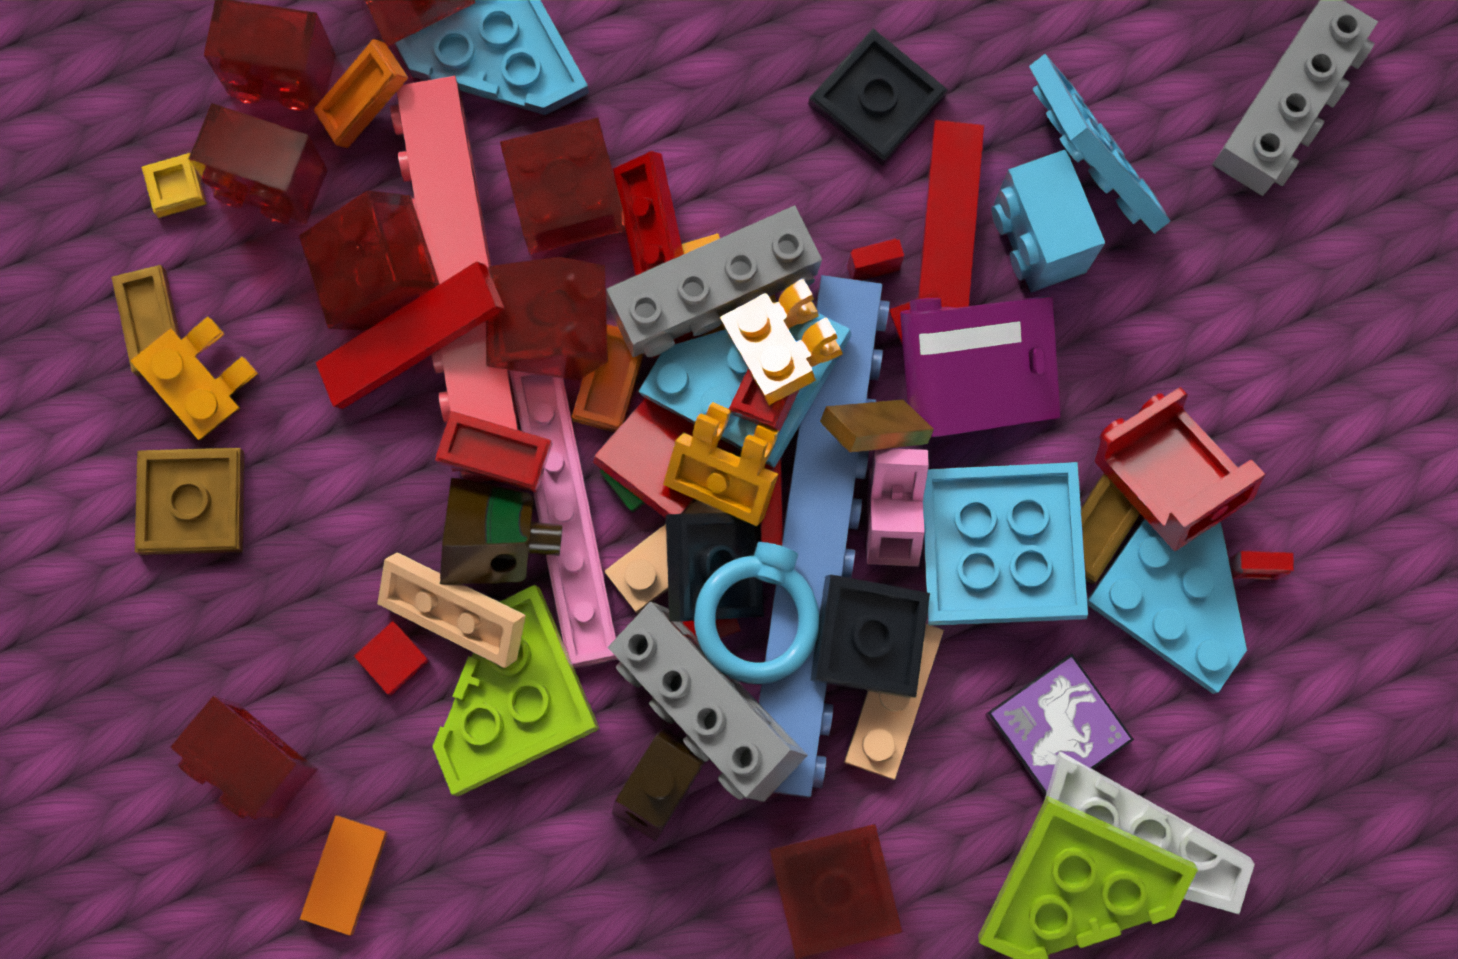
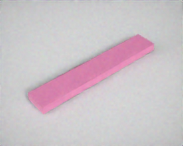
(563, 500)

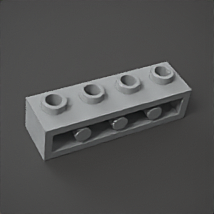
(1295, 94)
(712, 281)
(709, 706)

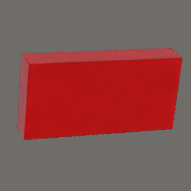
(493, 451)

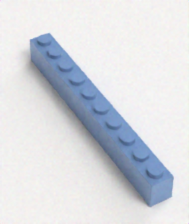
(819, 518)

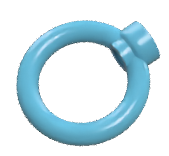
(773, 565)

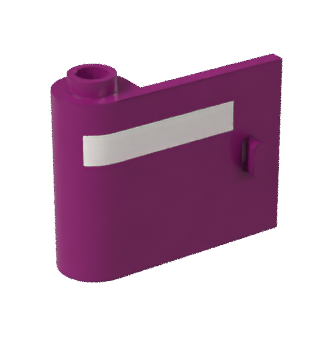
(980, 363)

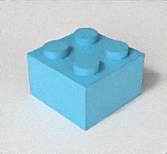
(1047, 221)

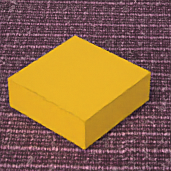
(173, 185)

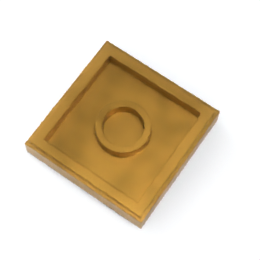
(189, 501)

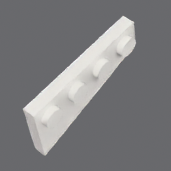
(1221, 871)

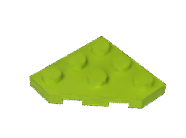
(515, 711)
(1081, 885)

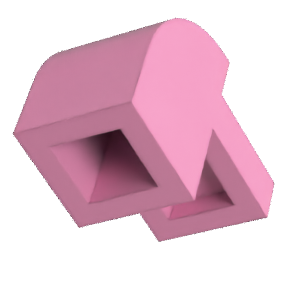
(896, 507)

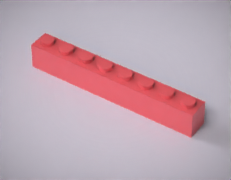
(453, 226)

